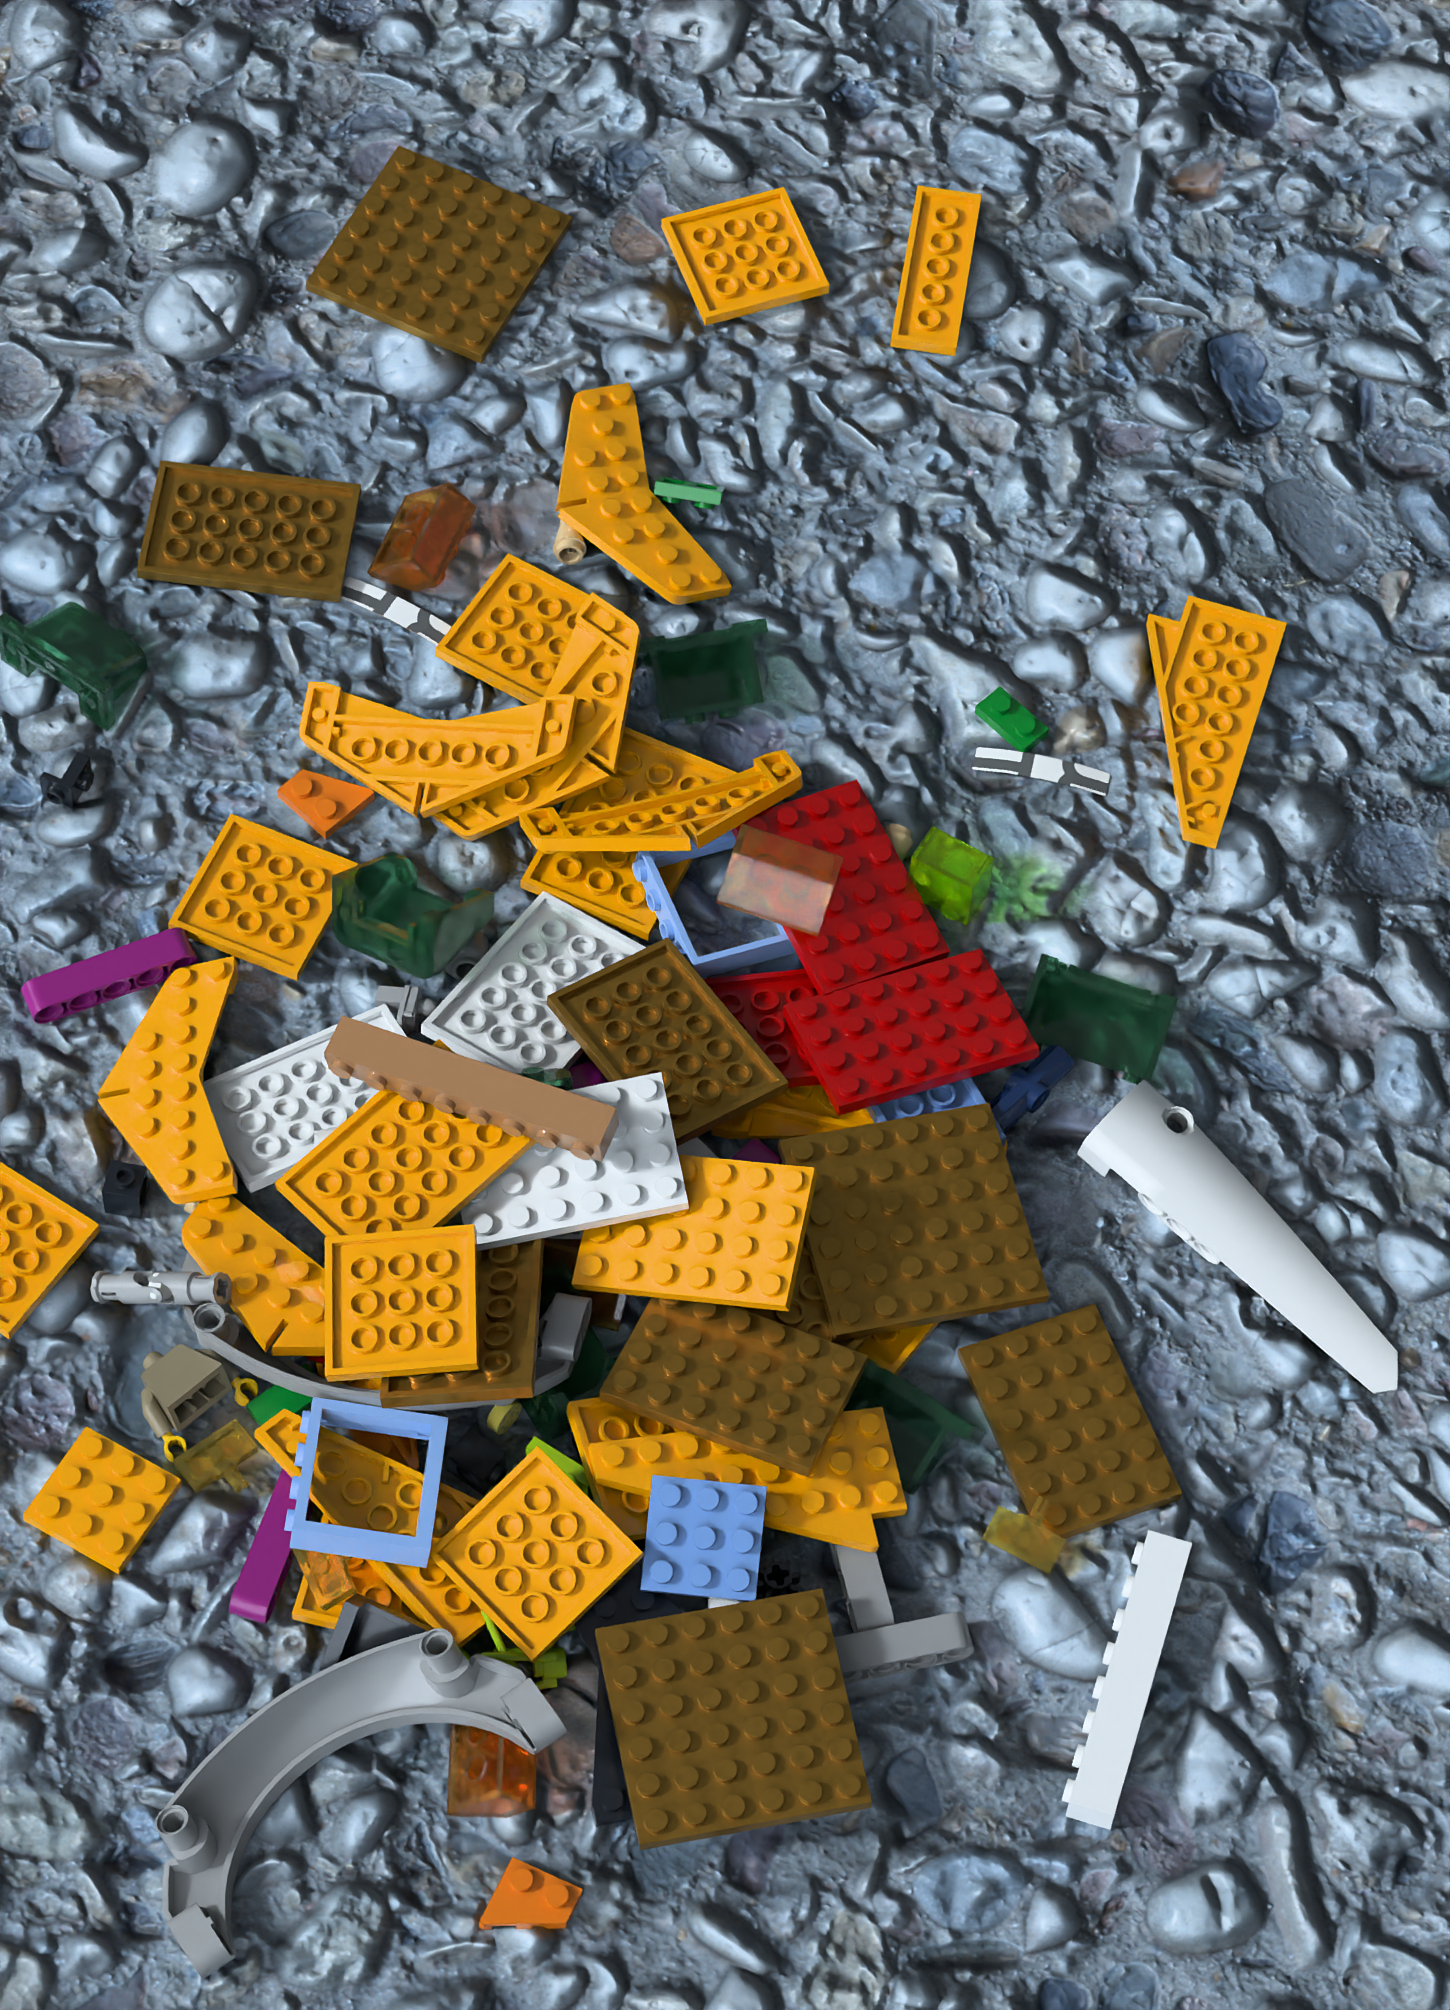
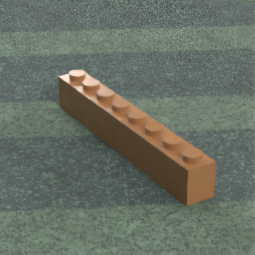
(471, 1089)

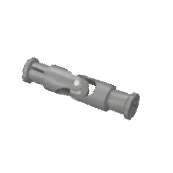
(161, 1287)

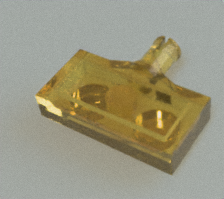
(217, 1458)
(1026, 1536)
(326, 1576)

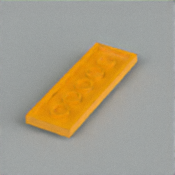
(936, 270)

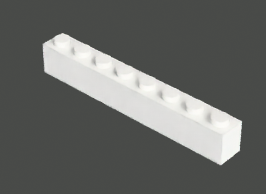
(1128, 1679)

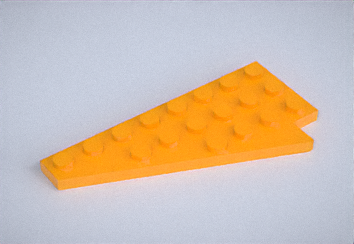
(1210, 693)
(382, 1495)
(836, 1504)

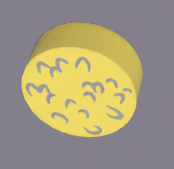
(503, 1417)

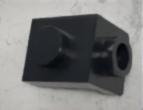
(72, 784)

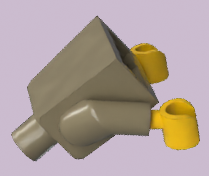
(184, 1387)

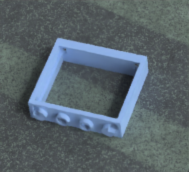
(670, 924)
(356, 1541)

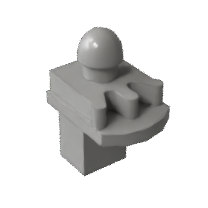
(406, 1002)

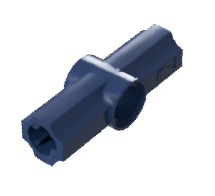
(1030, 1086)

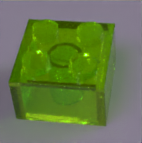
(951, 875)

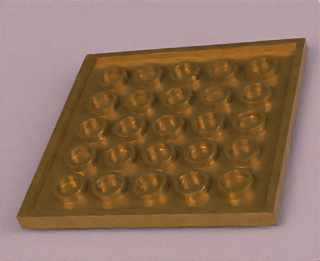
(439, 254)
(915, 1222)
(732, 1719)

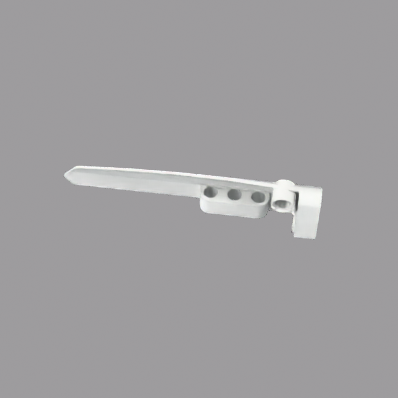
(1228, 1221)

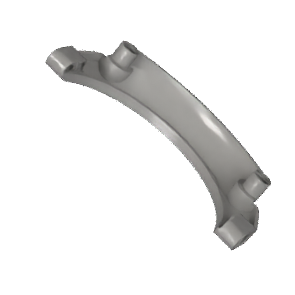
(221, 1330)
(235, 1785)

